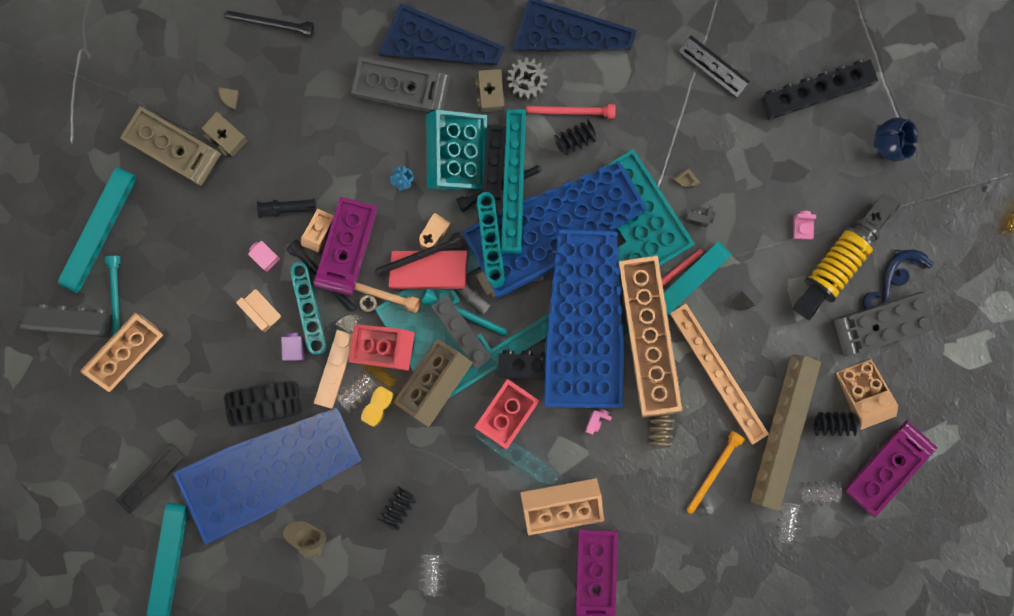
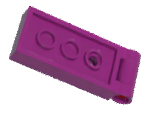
(346, 237)
(882, 477)
(598, 568)

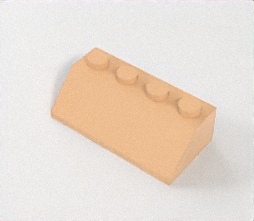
(122, 352)
(562, 506)

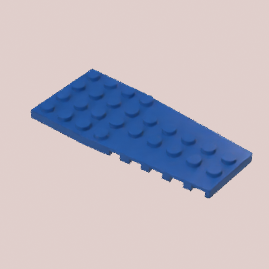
(588, 204)
(585, 323)
(265, 473)

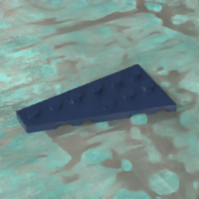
(559, 28)
(429, 38)

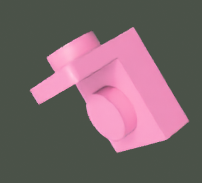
(803, 225)
(594, 423)

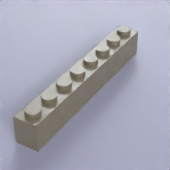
(785, 432)

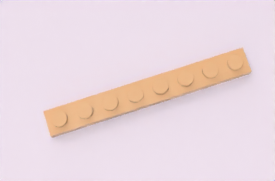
(719, 374)

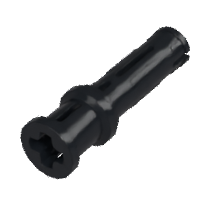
(276, 208)

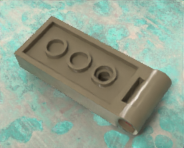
(164, 141)

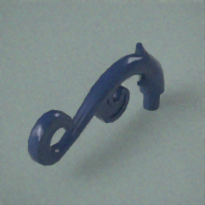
(903, 278)

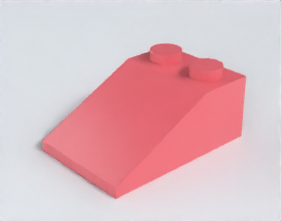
(381, 347)
(506, 414)

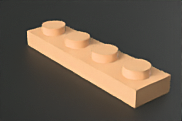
(334, 370)

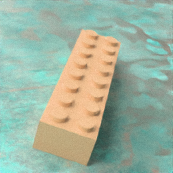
(650, 336)

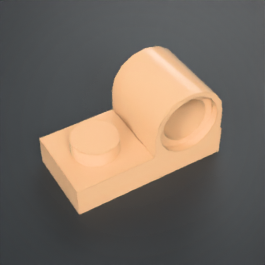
(316, 232)

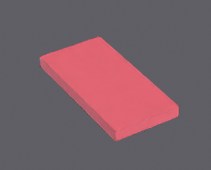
(436, 271)

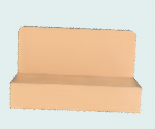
(259, 310)

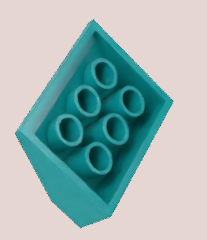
(455, 150)

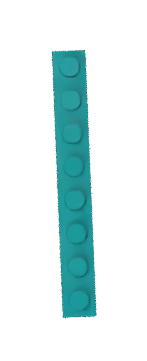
(513, 182)

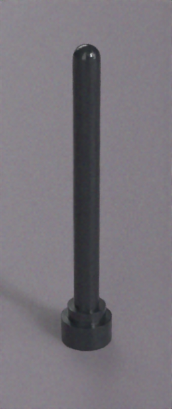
(304, 28)
(466, 202)
(454, 242)
(296, 249)

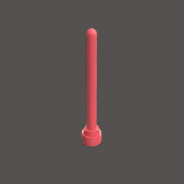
(607, 111)
(682, 266)

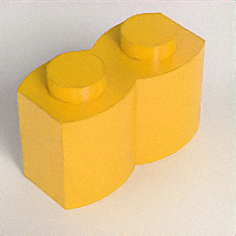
(375, 411)

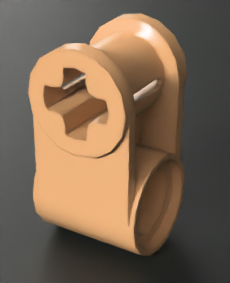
(435, 230)

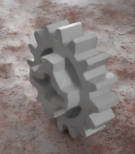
(532, 74)

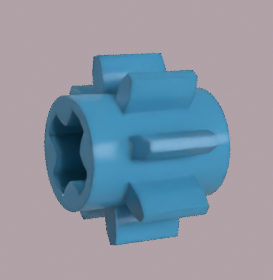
(401, 178)

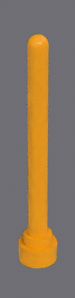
(734, 441)

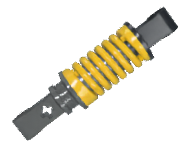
(844, 258)

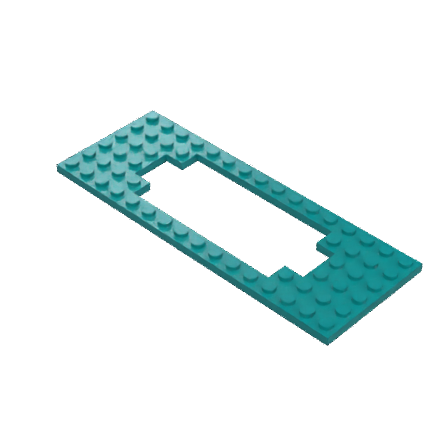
(648, 235)

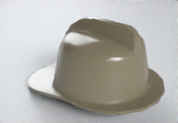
(305, 538)

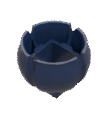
(896, 139)

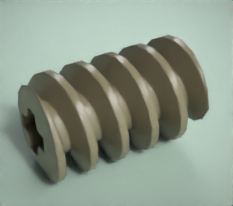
(661, 430)

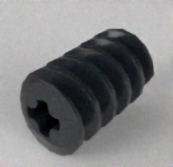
(575, 137)
(835, 422)
(397, 509)

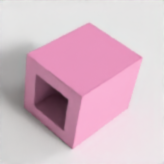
(263, 255)

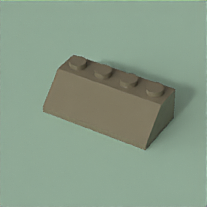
(433, 382)

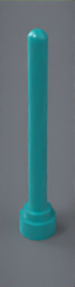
(112, 264)
(430, 298)

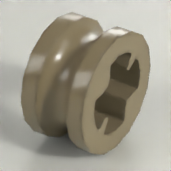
(372, 299)

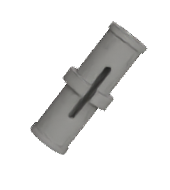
(472, 297)

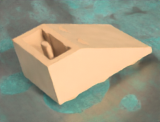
(867, 394)

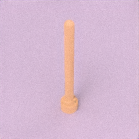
(411, 304)

